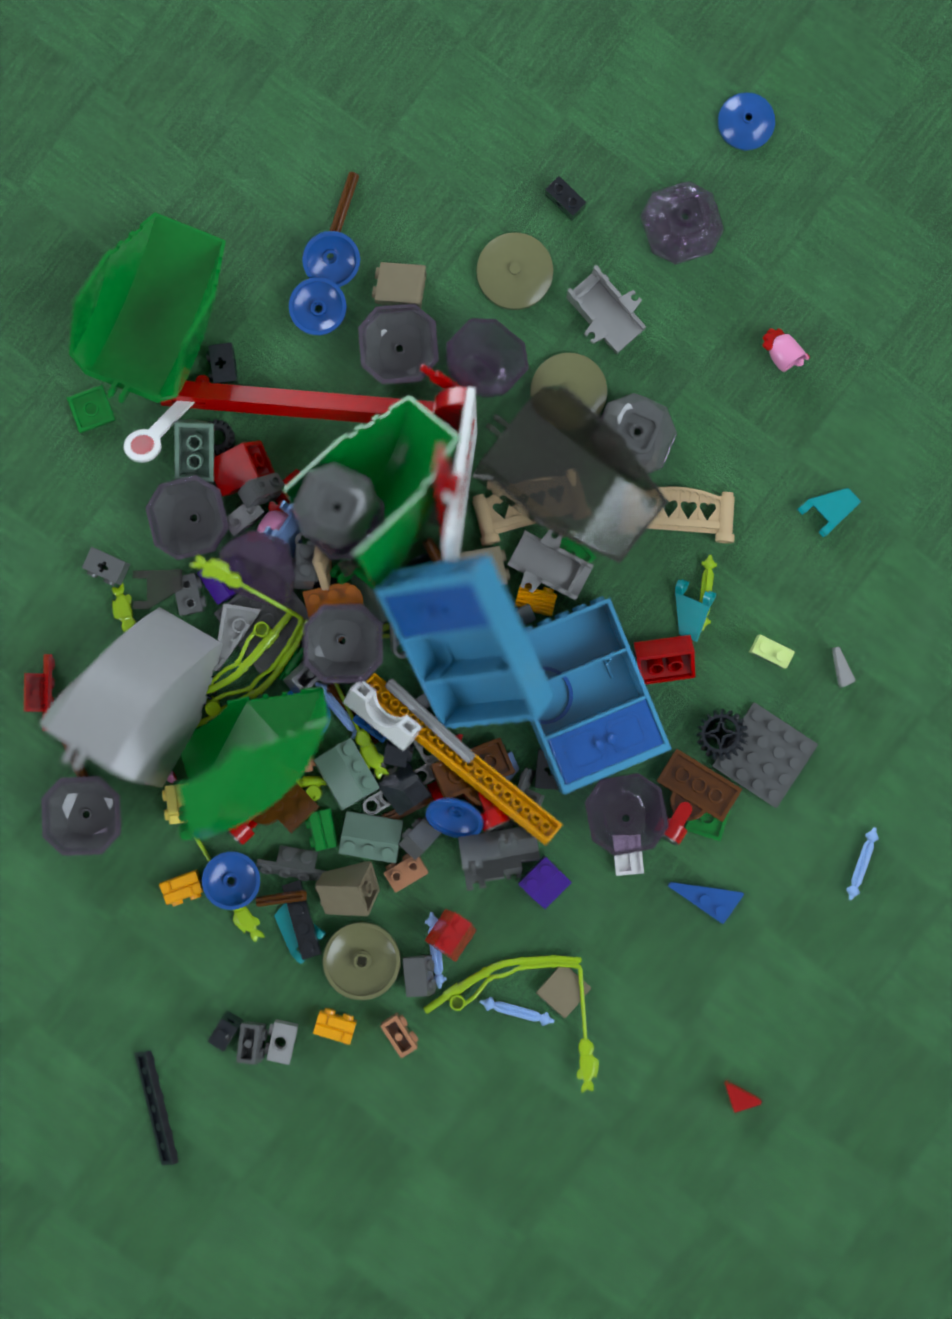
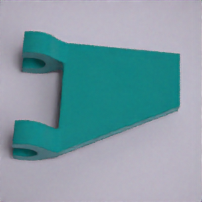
(832, 507)
(690, 611)
(286, 927)

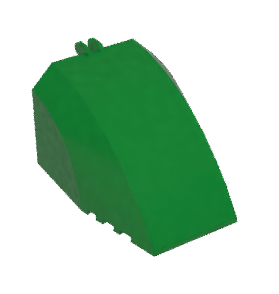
(147, 309)
(400, 461)

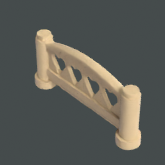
(719, 522)
(491, 523)

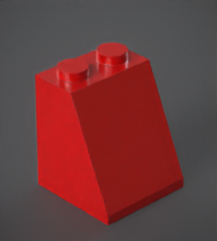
(239, 465)
(451, 934)

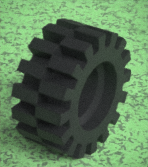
(229, 436)

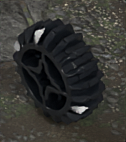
(730, 735)

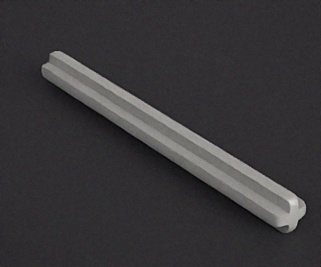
(427, 718)

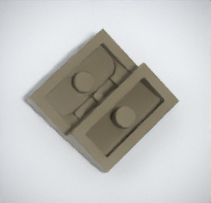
(562, 991)

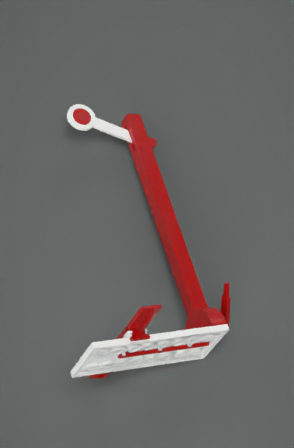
(452, 406)

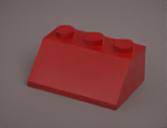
(665, 659)

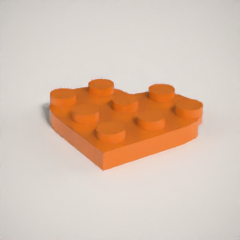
(336, 595)

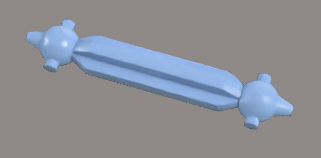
(338, 710)
(862, 863)
(436, 955)
(517, 1011)

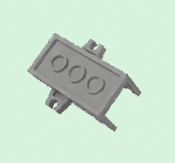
(606, 311)
(547, 563)

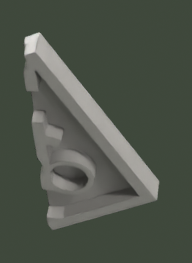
(233, 626)

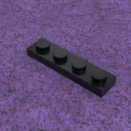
(303, 924)

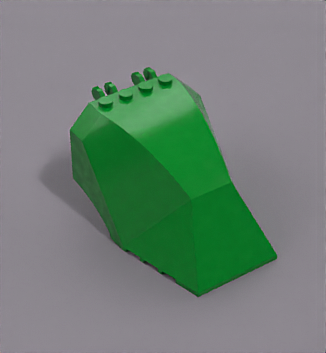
(248, 759)

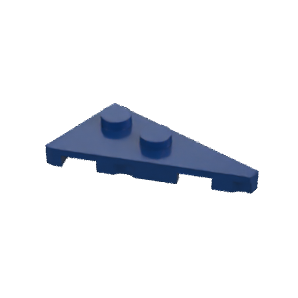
(715, 902)

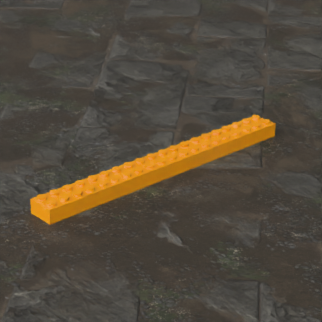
(476, 773)

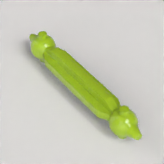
(707, 581)

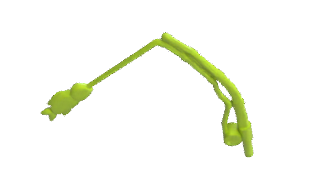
(220, 571)
(123, 612)
(367, 748)
(242, 917)
(588, 1063)

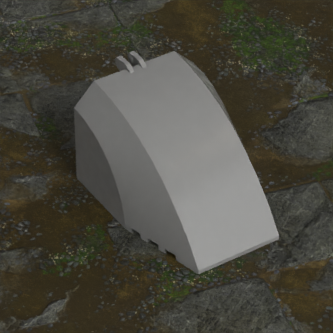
(138, 699)

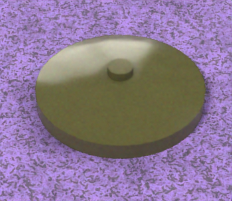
(514, 271)
(576, 374)
(361, 961)

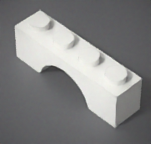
(364, 702)

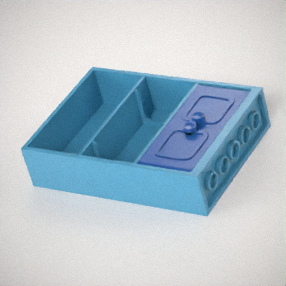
(465, 642)
(611, 710)

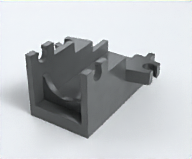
(496, 853)

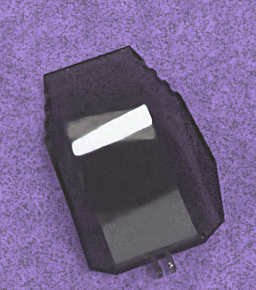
(571, 474)

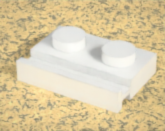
(629, 864)

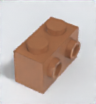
(405, 872)
(399, 1035)

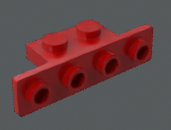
(39, 688)

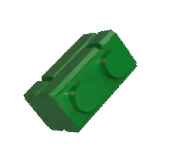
(322, 830)

